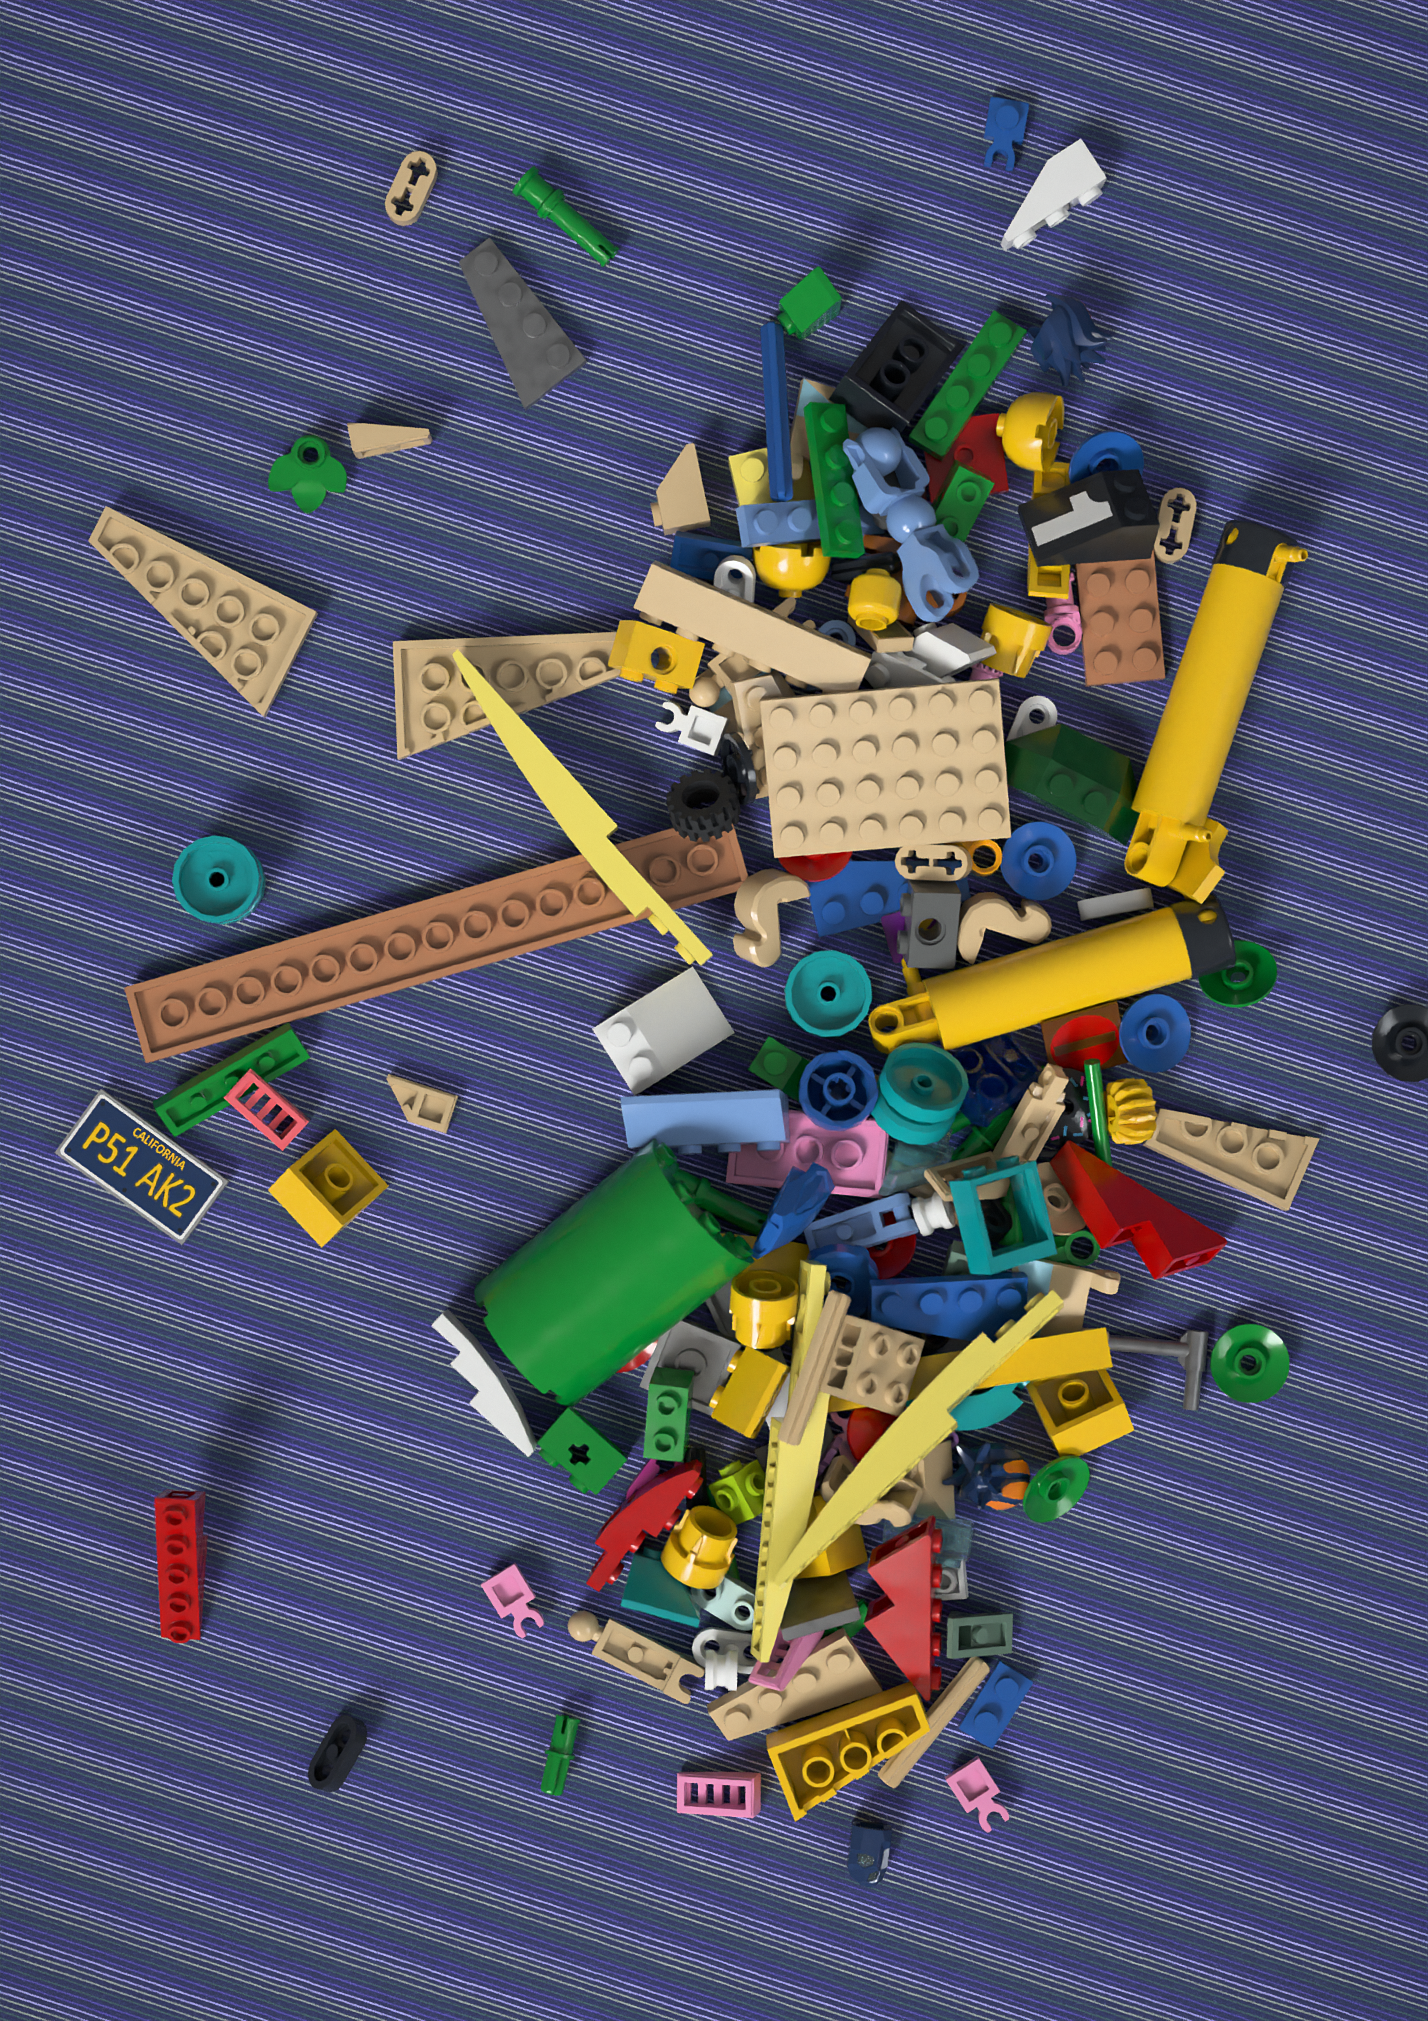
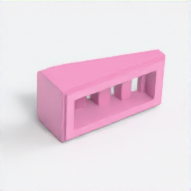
(793, 1659)
(719, 1779)

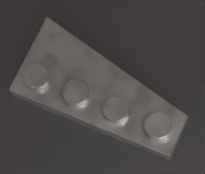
(523, 330)

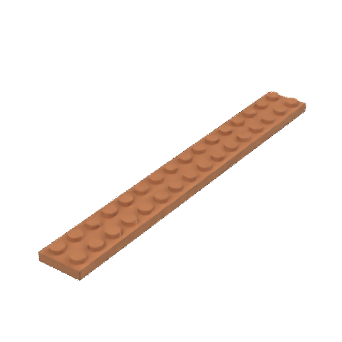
(420, 943)

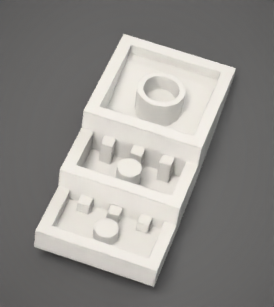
(495, 1397)

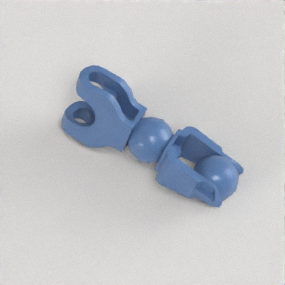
(926, 549)

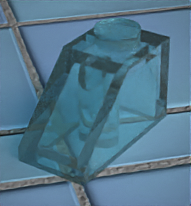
(910, 1161)

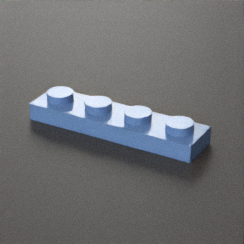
(788, 523)

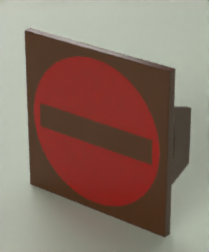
(1084, 1036)

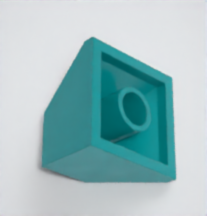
(657, 1592)

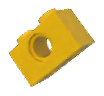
(677, 656)

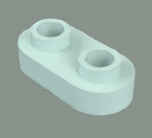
(728, 1598)

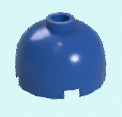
(838, 1090)

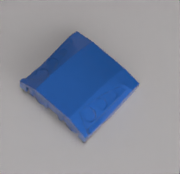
(793, 1208)

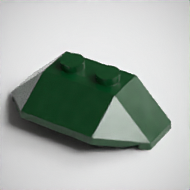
(1075, 779)

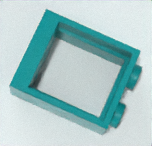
(1031, 1211)

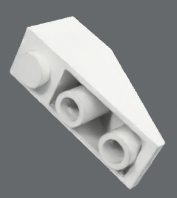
(1063, 182)

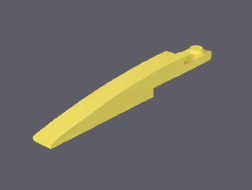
(579, 816)
(916, 1433)
(789, 1473)

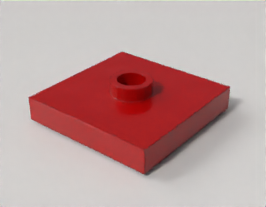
(976, 447)

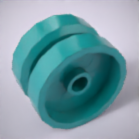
(196, 872)
(850, 986)
(919, 1093)

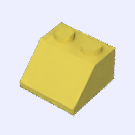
(751, 479)

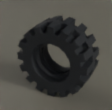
(700, 789)

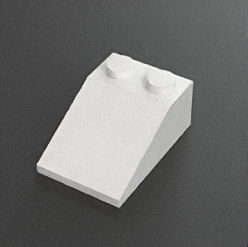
(663, 1031)

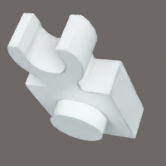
(699, 728)

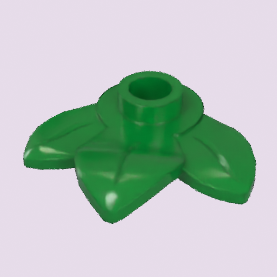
(308, 479)

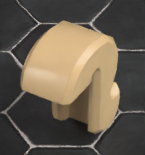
(758, 912)
(996, 913)
(896, 1505)

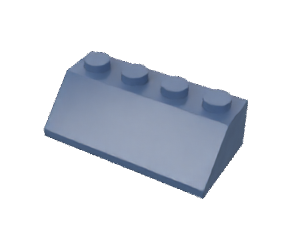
(708, 1120)

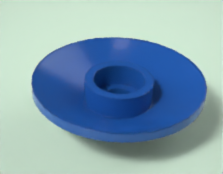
(1116, 446)
(1055, 857)
(1169, 1033)

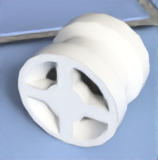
(932, 1213)
(721, 1670)

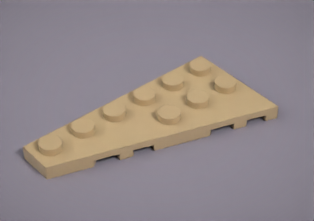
(525, 671)

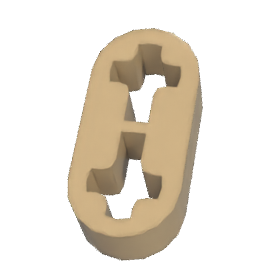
(402, 185)
(1183, 527)
(933, 871)

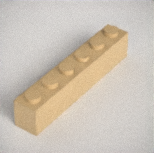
(750, 630)

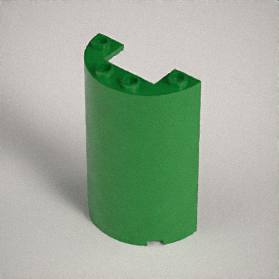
(608, 1277)

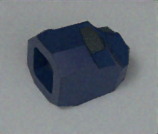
(868, 1851)

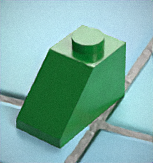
(809, 305)
(779, 1067)

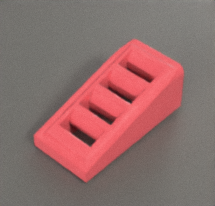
(290, 1132)

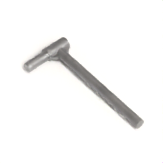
(1190, 1352)

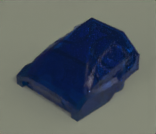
(996, 1075)

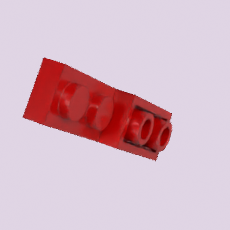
(647, 1509)

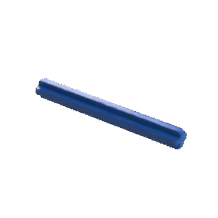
(776, 412)

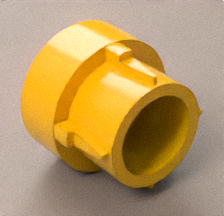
(1015, 638)
(763, 1308)
(700, 1547)

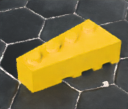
(843, 1744)

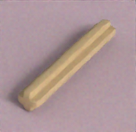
(814, 1368)
(938, 1716)

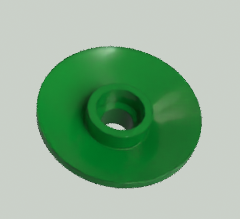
(1253, 966)
(1264, 1377)
(1056, 1488)

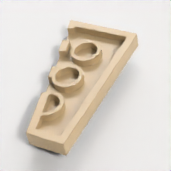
(1244, 1157)
(828, 1678)

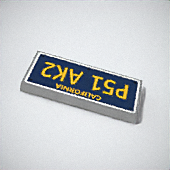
(142, 1166)

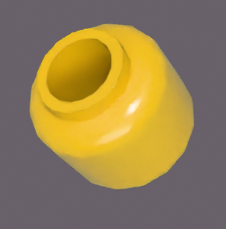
(874, 599)

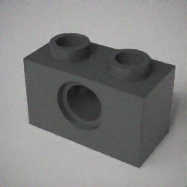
(936, 945)

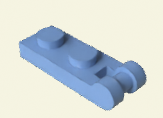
(864, 1224)

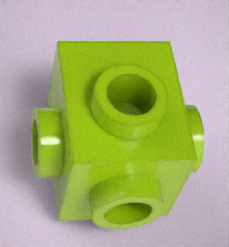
(740, 1490)

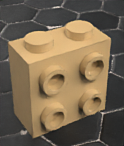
(872, 1365)

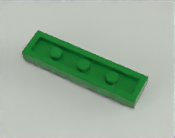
(967, 385)
(833, 481)
(206, 1092)

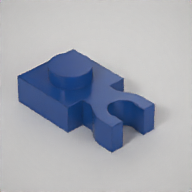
(1005, 127)

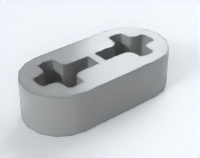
(1115, 904)

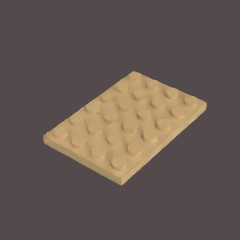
(886, 767)

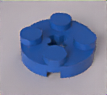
(853, 1264)

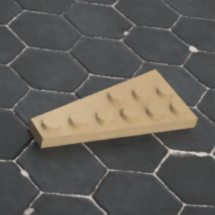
(226, 616)

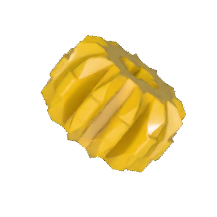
(1130, 1111)

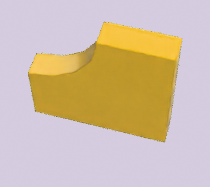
(1199, 865)

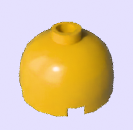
(1031, 430)
(791, 567)

